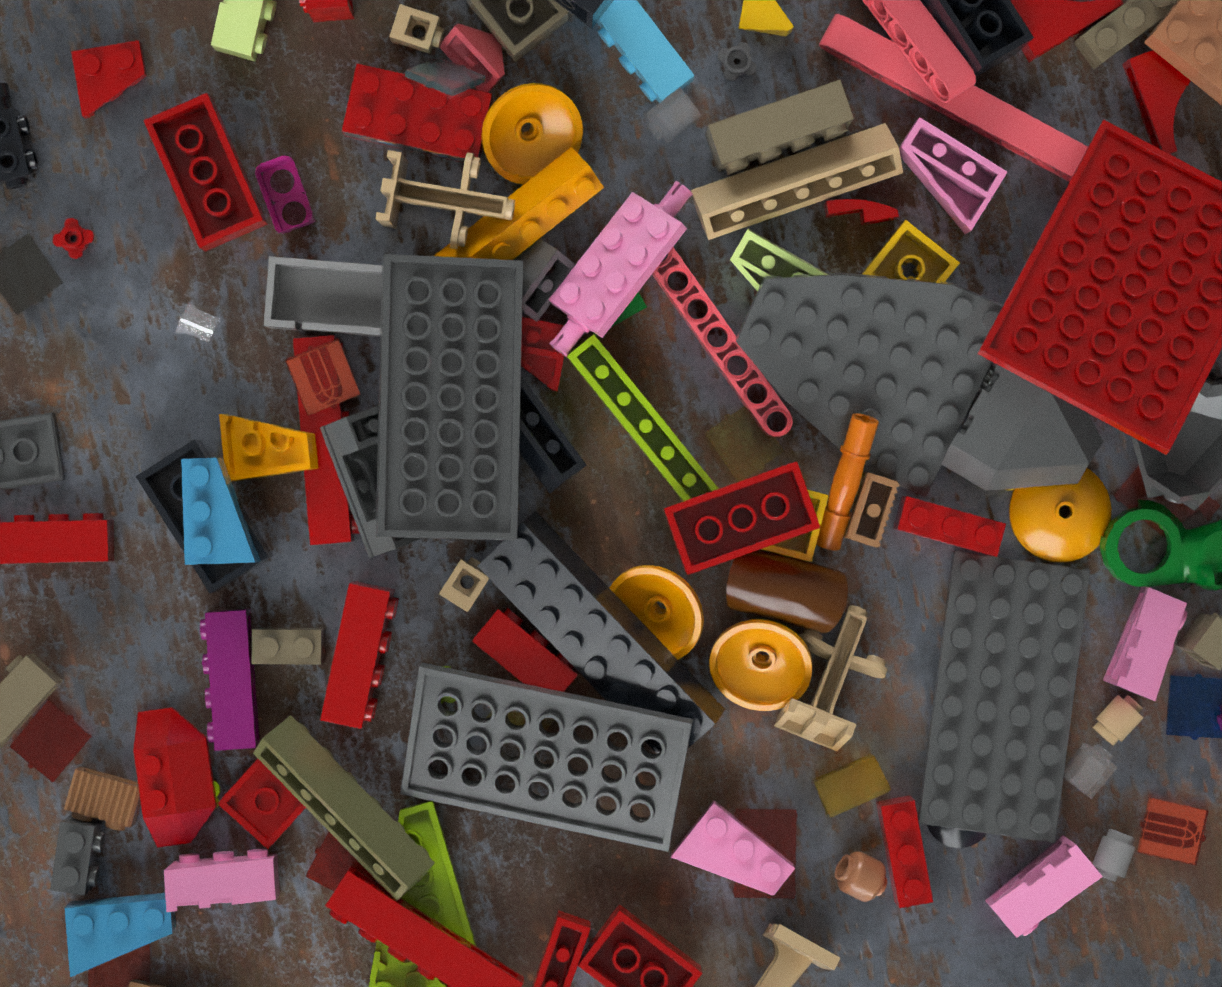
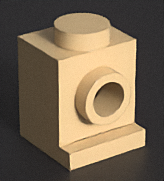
(408, 20)
(456, 592)

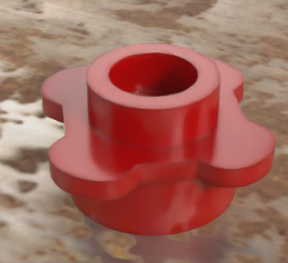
(76, 248)

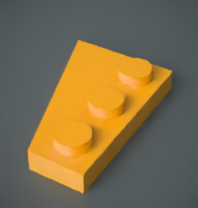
(264, 449)

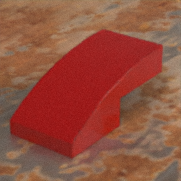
(869, 211)

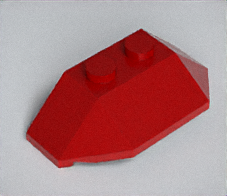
(173, 776)

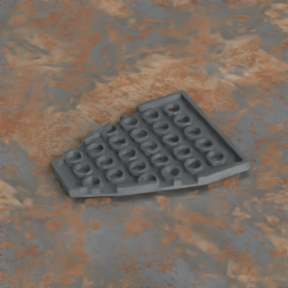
(874, 351)

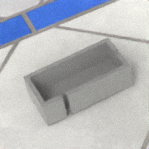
(323, 296)

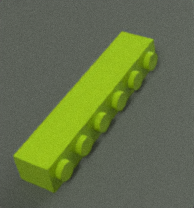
(640, 419)

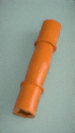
(847, 480)

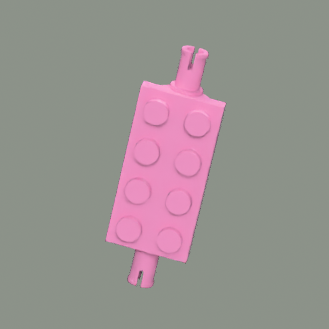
(617, 265)

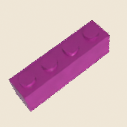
(231, 679)

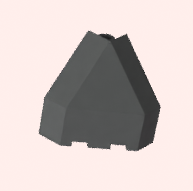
(1022, 437)
(1195, 459)

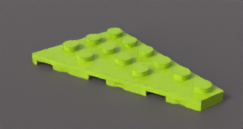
(434, 894)

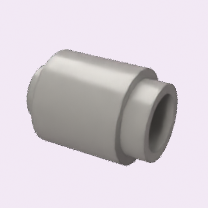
(1114, 855)

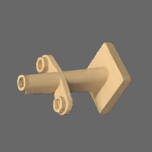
(461, 200)
(817, 720)
(792, 957)

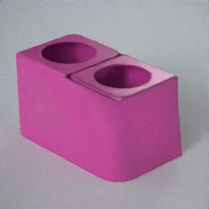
(282, 199)

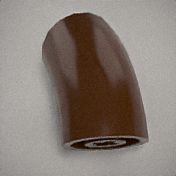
(787, 590)

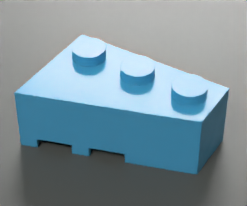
(212, 516)
(112, 927)

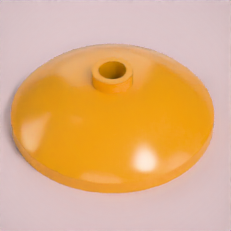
(553, 130)
(1045, 533)
(682, 620)
(758, 679)

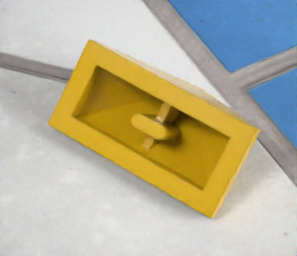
(764, 17)

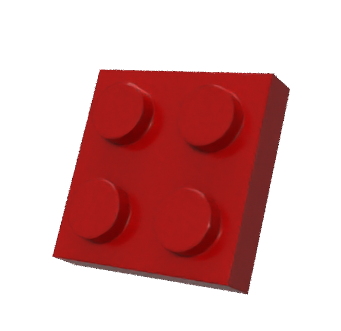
(261, 804)

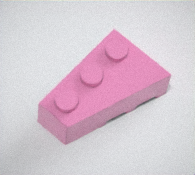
(1146, 643)

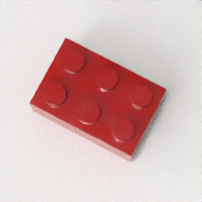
(636, 956)

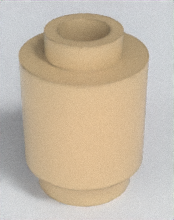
(1118, 719)

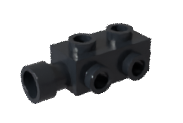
(14, 144)

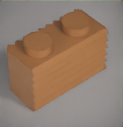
(871, 509)
(103, 797)

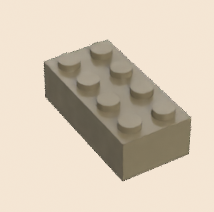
(520, 23)
(778, 127)

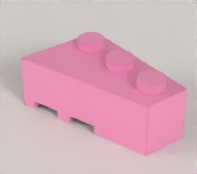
(951, 172)
(733, 851)
(221, 879)
(1043, 887)

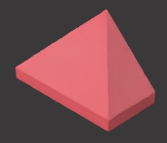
(477, 52)

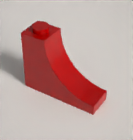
(1059, 20)
(1156, 92)

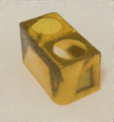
(851, 785)

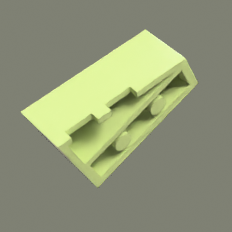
(241, 27)
(760, 258)

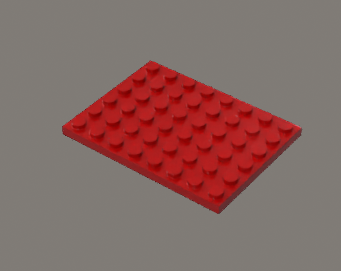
(1121, 291)

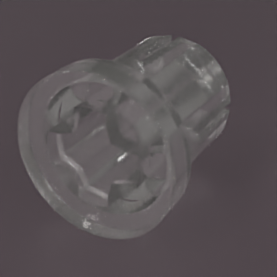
(197, 323)

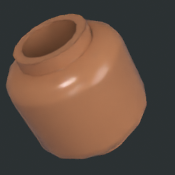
(861, 876)

